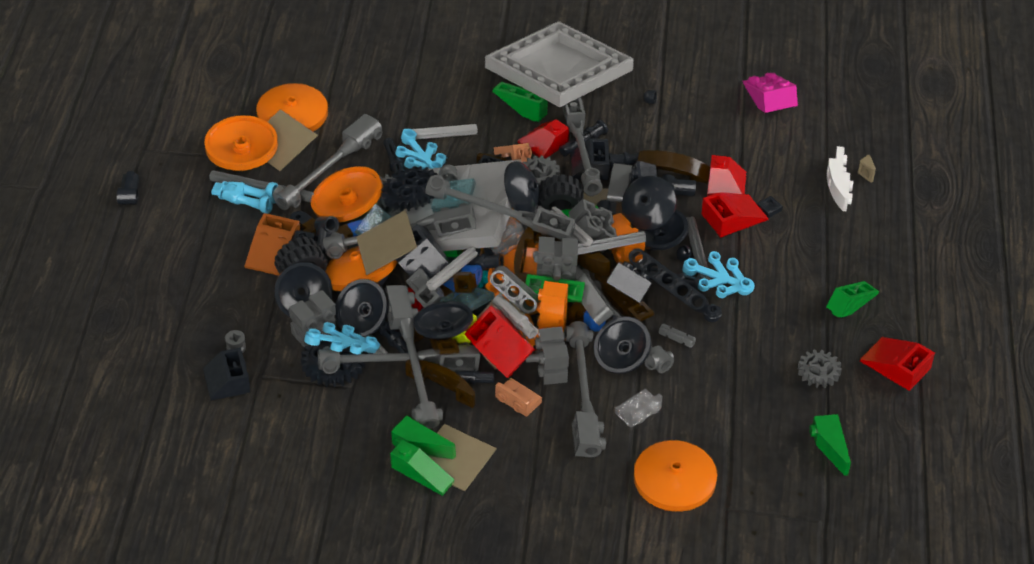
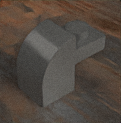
(422, 293)

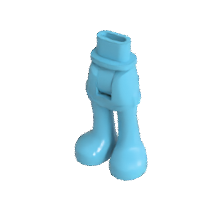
(236, 191)

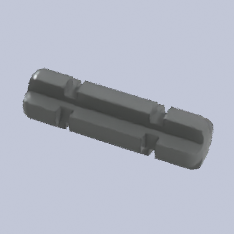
(677, 335)

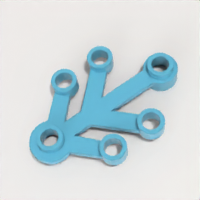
(408, 137)
(739, 284)
(342, 339)

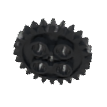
(407, 189)
(347, 370)

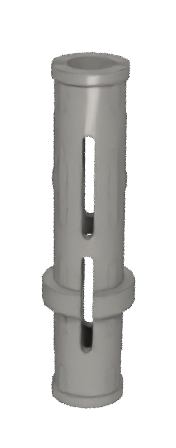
(520, 321)

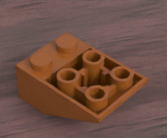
(269, 237)

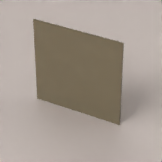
(291, 138)
(386, 242)
(469, 459)

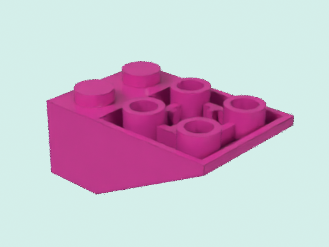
(771, 92)

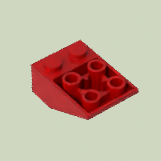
(731, 212)
(499, 341)
(899, 360)

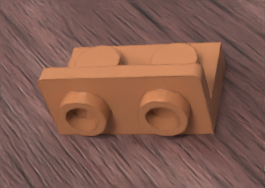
(517, 151)
(517, 396)

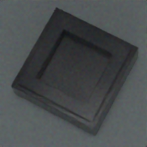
(770, 206)

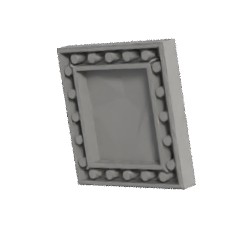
(559, 63)
(489, 224)

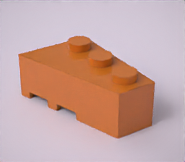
(623, 227)
(552, 305)

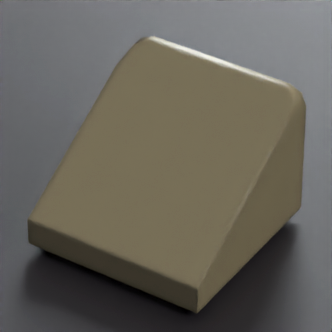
(867, 168)

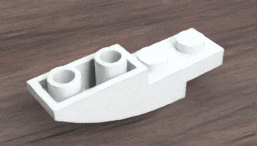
(838, 180)

